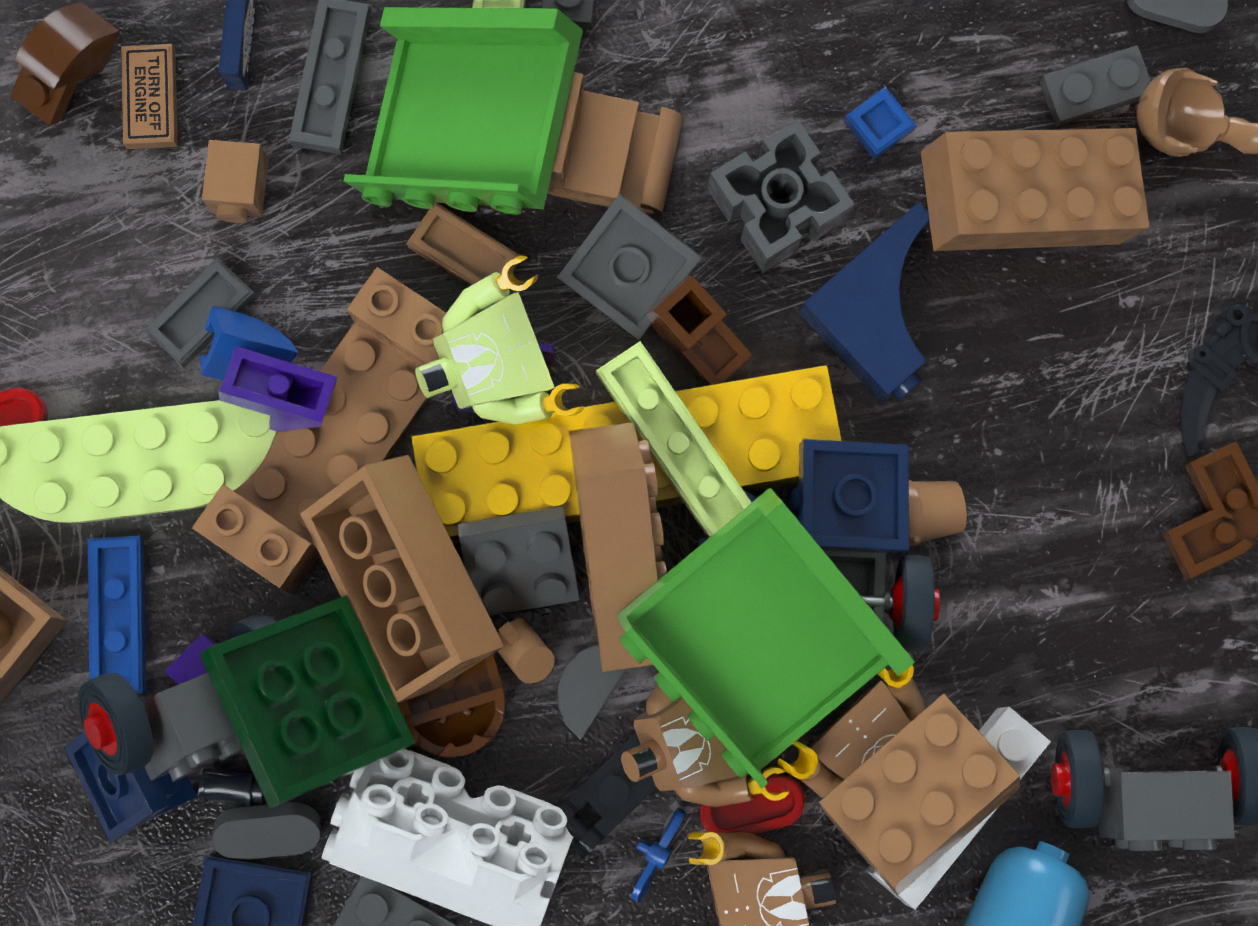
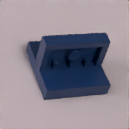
(853, 495)
(126, 799)

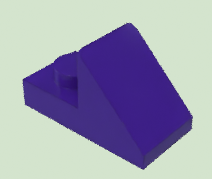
(285, 391)

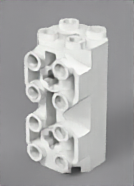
(428, 838)

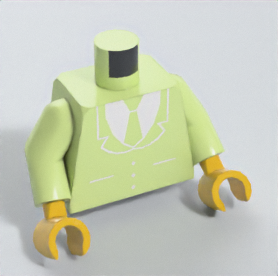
(493, 355)

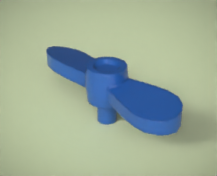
(657, 855)

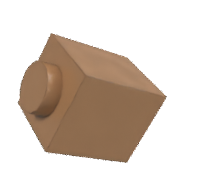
(235, 180)

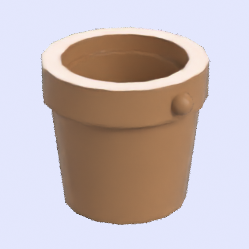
(935, 510)

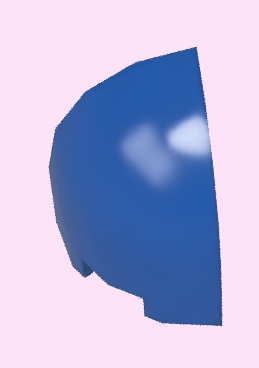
(243, 331)

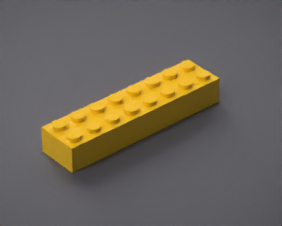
(530, 467)

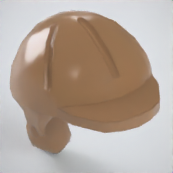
(1187, 116)

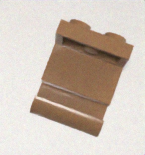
(614, 151)

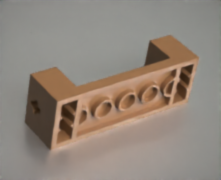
(363, 425)

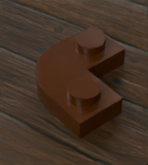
(1232, 514)

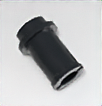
(230, 787)

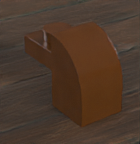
(58, 54)
(694, 328)

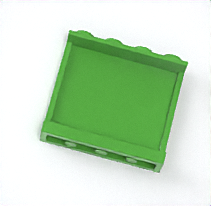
(471, 107)
(758, 635)

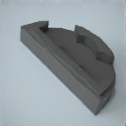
(585, 690)

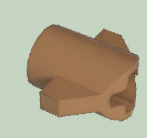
(525, 651)

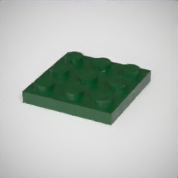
(307, 700)

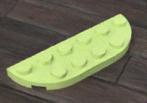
(130, 461)

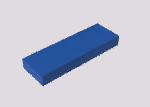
(117, 609)

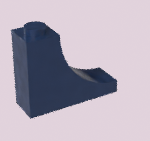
(862, 312)

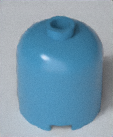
(1030, 890)

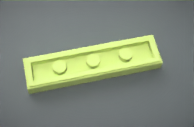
(673, 438)

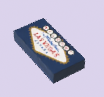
(237, 43)

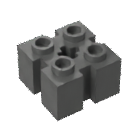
(785, 166)

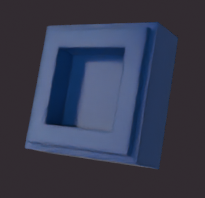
(880, 123)

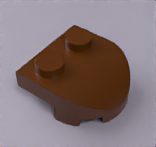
(460, 713)

